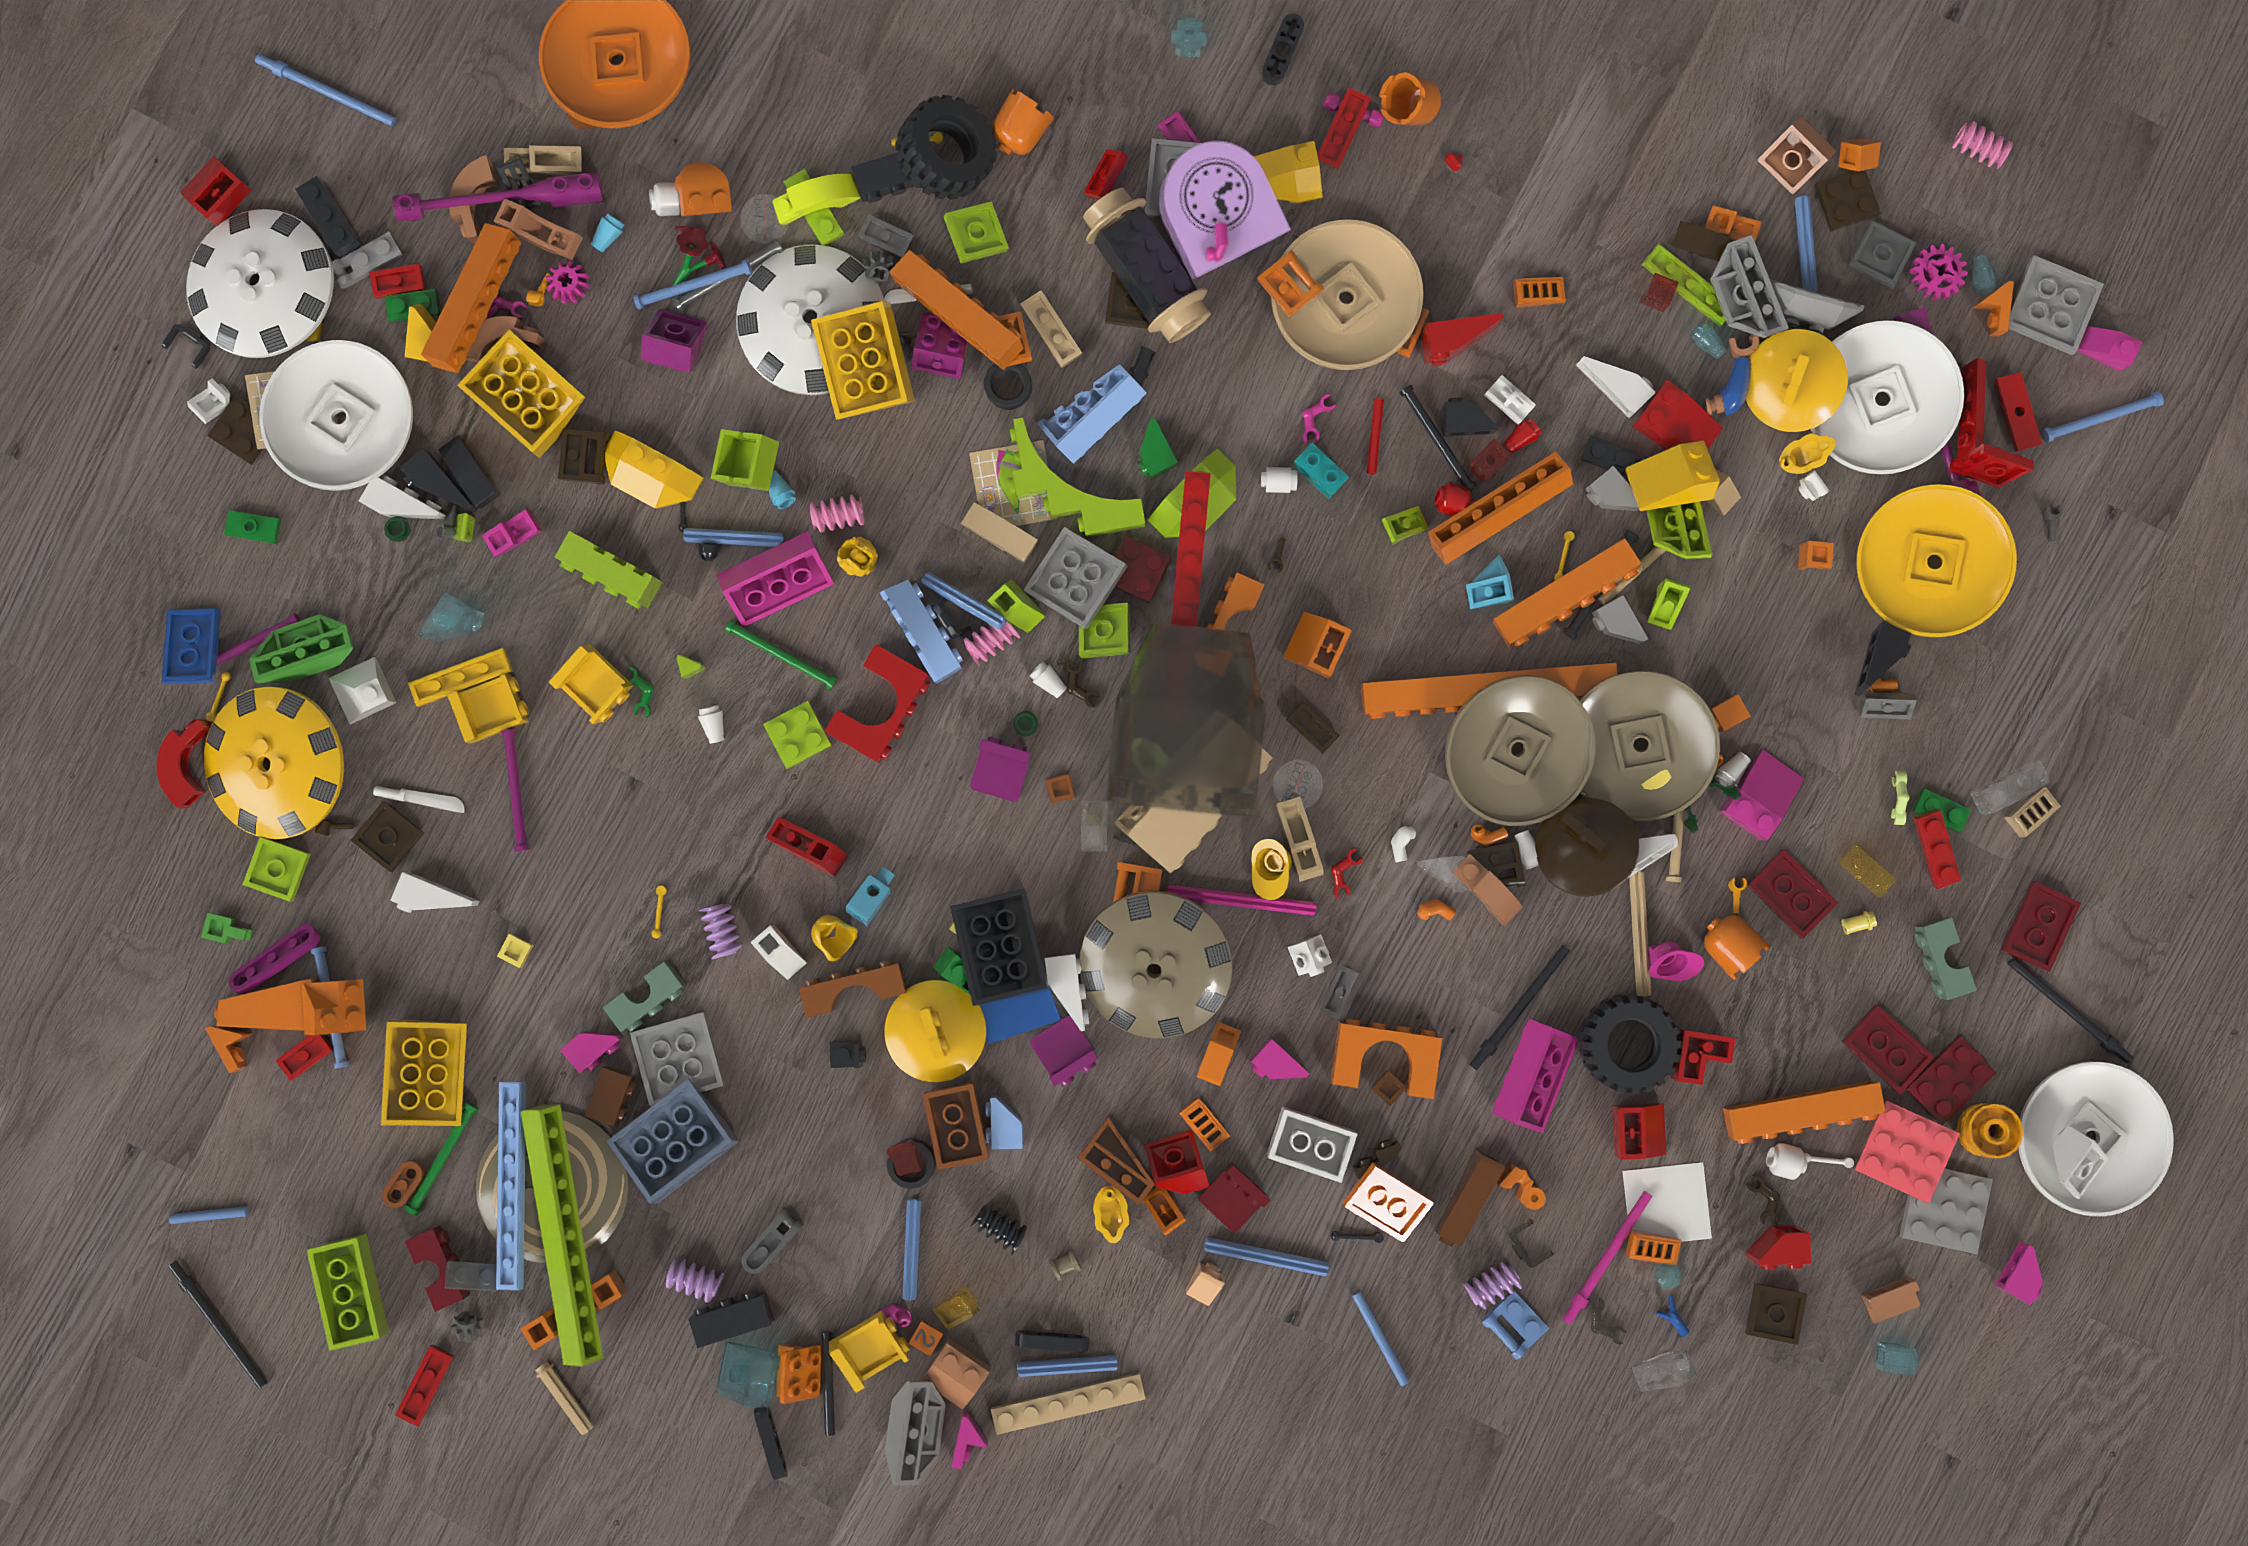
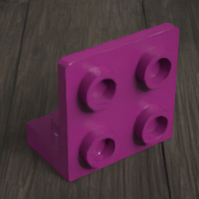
(938, 348)

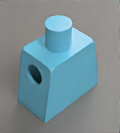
(865, 907)

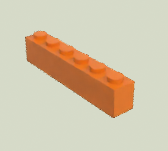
(471, 298)
(956, 309)
(1500, 508)
(1567, 593)
(1804, 1110)

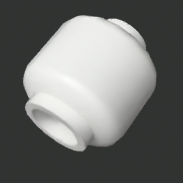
(665, 199)
(1786, 1161)

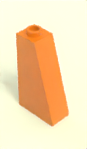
(266, 1009)

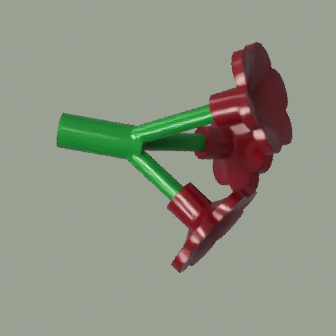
(691, 243)

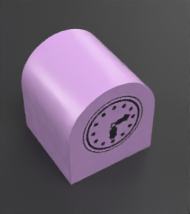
(1212, 187)

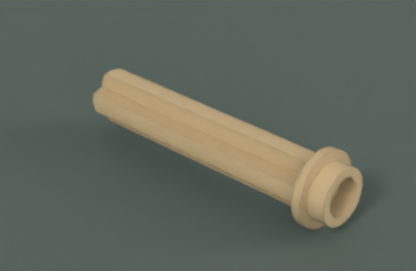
(564, 1397)

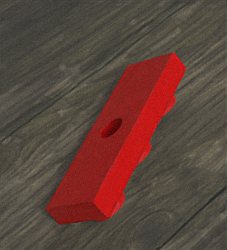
(2014, 396)

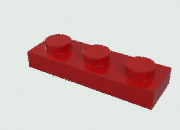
(1343, 128)
(1937, 848)
(424, 1385)

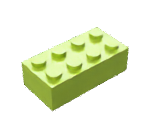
(347, 1291)

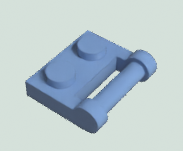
(1521, 1318)

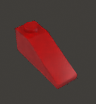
(807, 846)

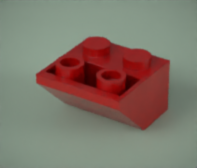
(215, 191)
(1639, 1131)
(1781, 1246)

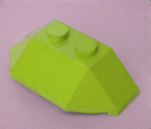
(1221, 496)
(1680, 530)

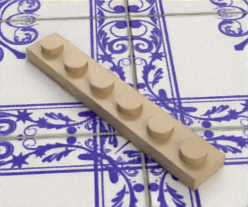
(1068, 1403)

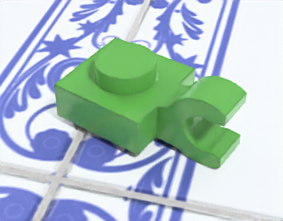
(222, 928)

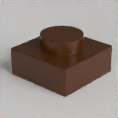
(1388, 1088)

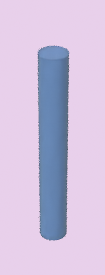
(208, 1215)

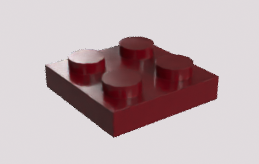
(1143, 569)

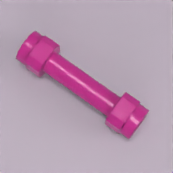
(1374, 117)

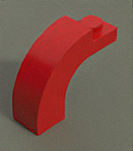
(173, 764)

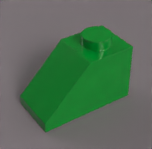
(1155, 453)

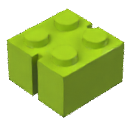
(744, 460)

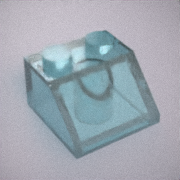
(451, 620)
(747, 1375)

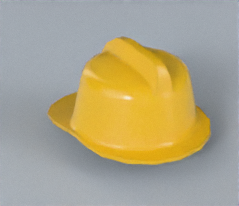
(1270, 869)

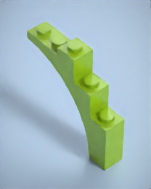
(1098, 514)

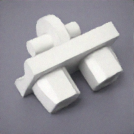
(1510, 399)

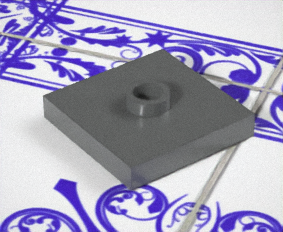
(1881, 254)

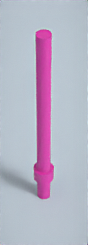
(1580, 1299)

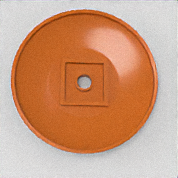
(579, 52)

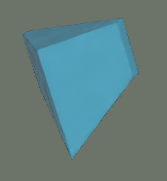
(1491, 586)

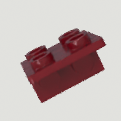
(1233, 1197)

